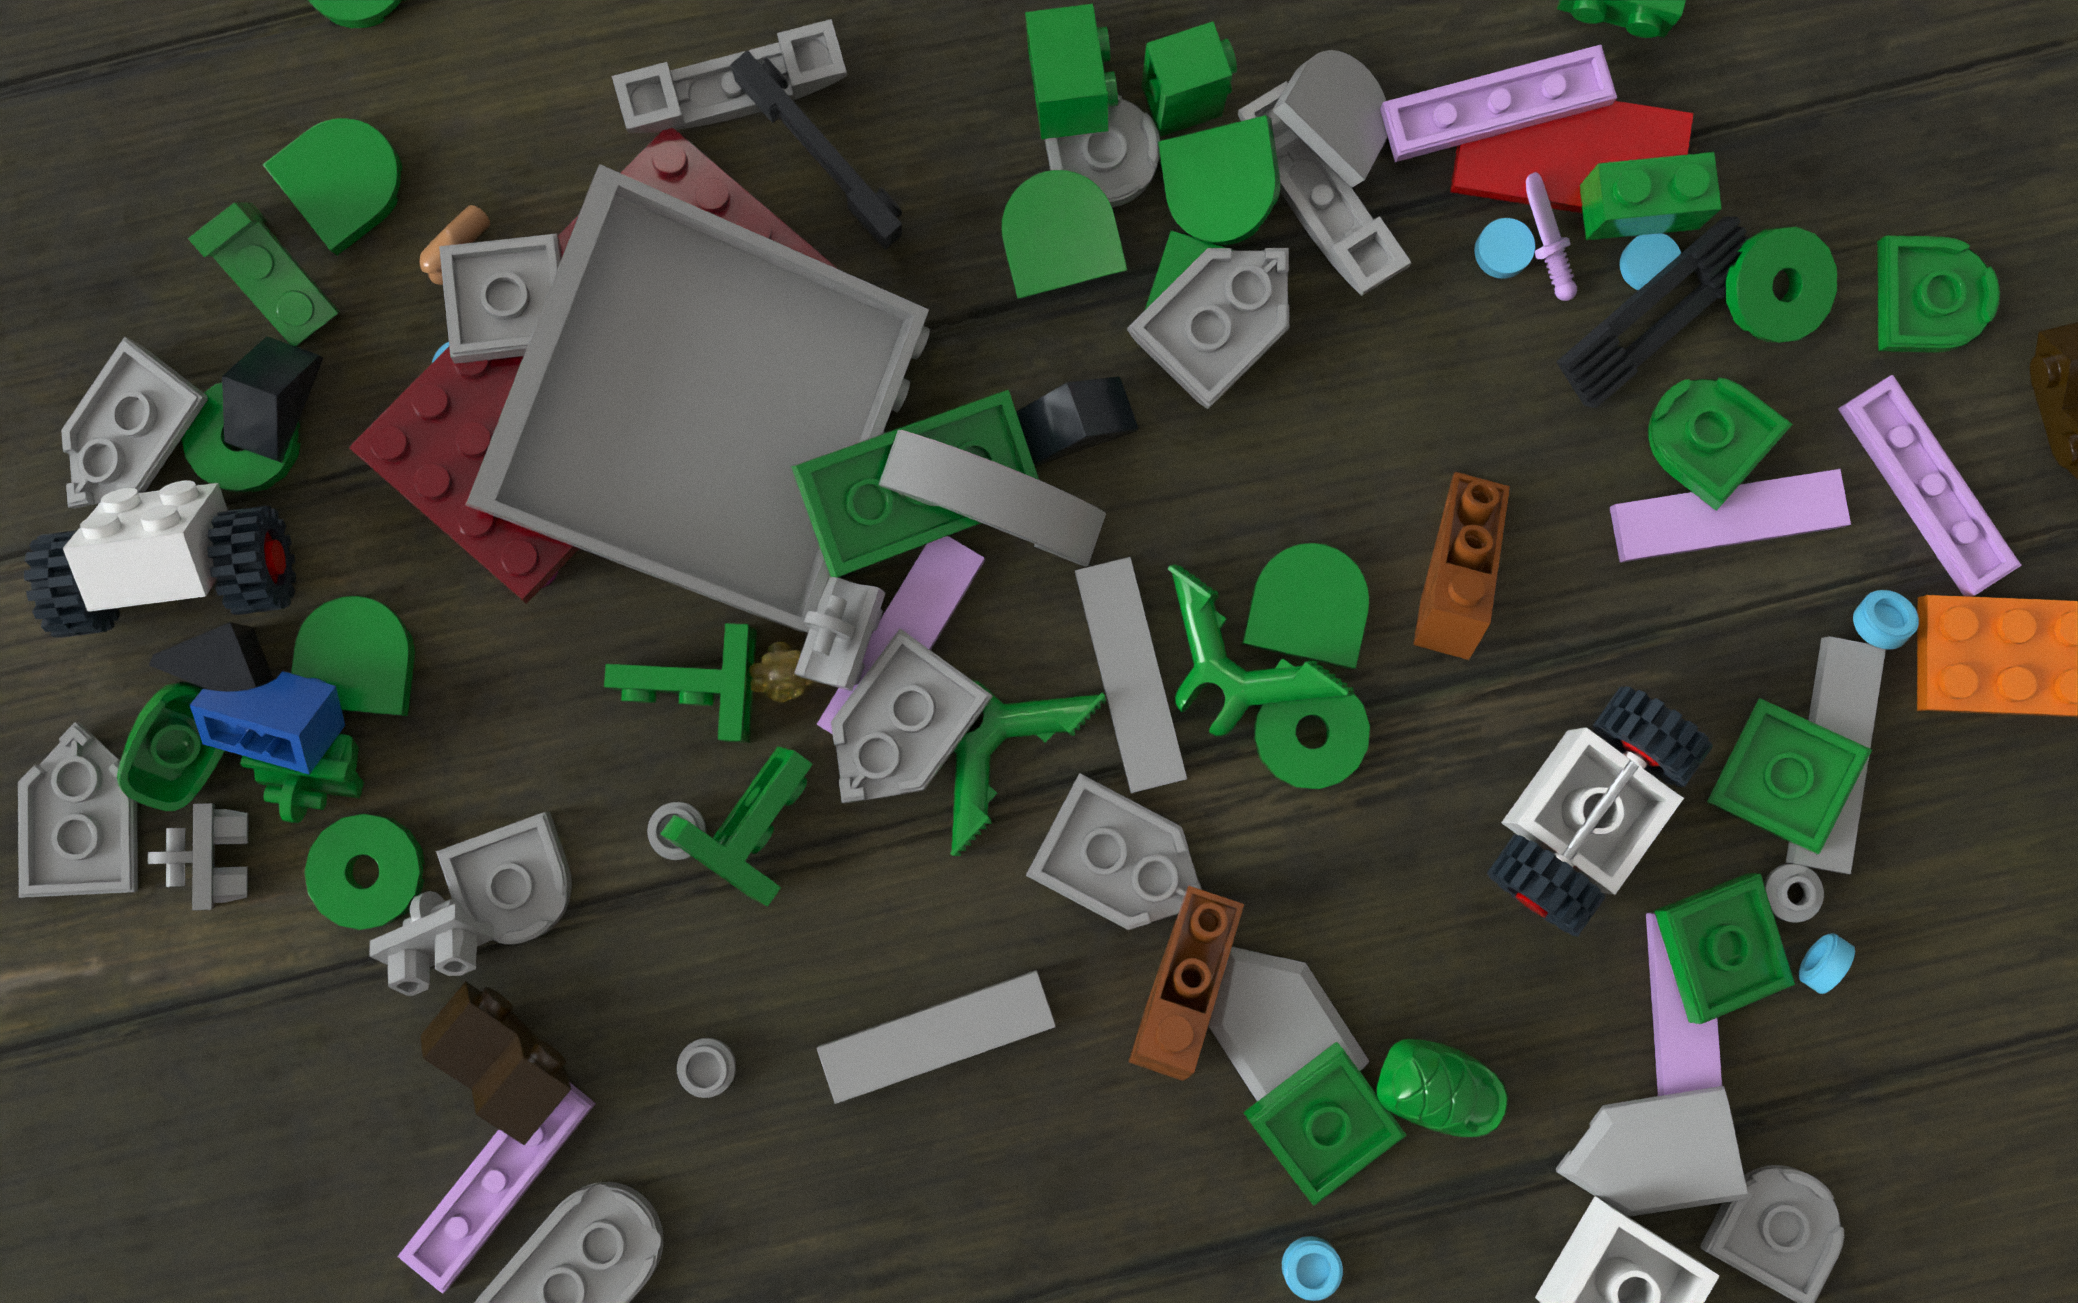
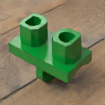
(299, 791)

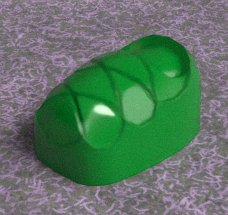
(164, 753)
(1441, 1089)

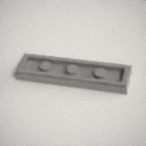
(1130, 675)
(1845, 703)
(935, 1036)

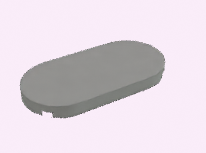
(588, 1250)

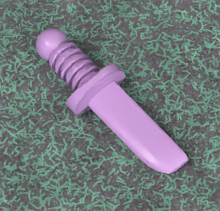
(1552, 242)

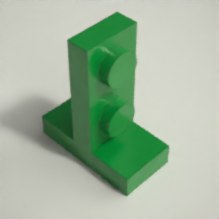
(265, 271)
(700, 685)
(747, 826)

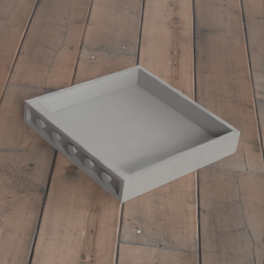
(682, 388)

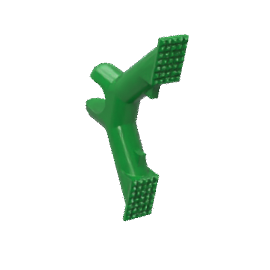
(1239, 686)
(1002, 722)

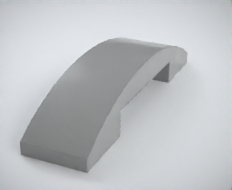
(707, 92)
(1329, 208)
(993, 496)

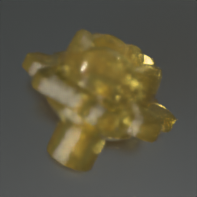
(777, 674)

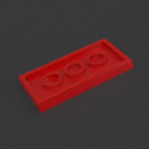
(1567, 152)

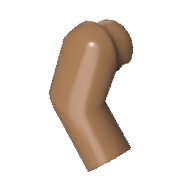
(463, 229)

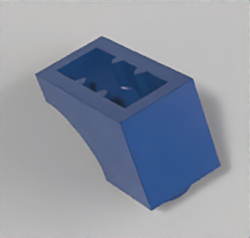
(278, 723)

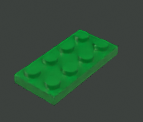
(868, 523)

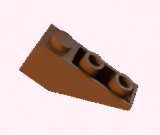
(1463, 568)
(1187, 985)

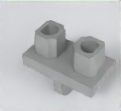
(840, 633)
(209, 882)
(433, 935)

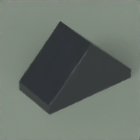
(267, 396)
(1076, 418)
(218, 659)

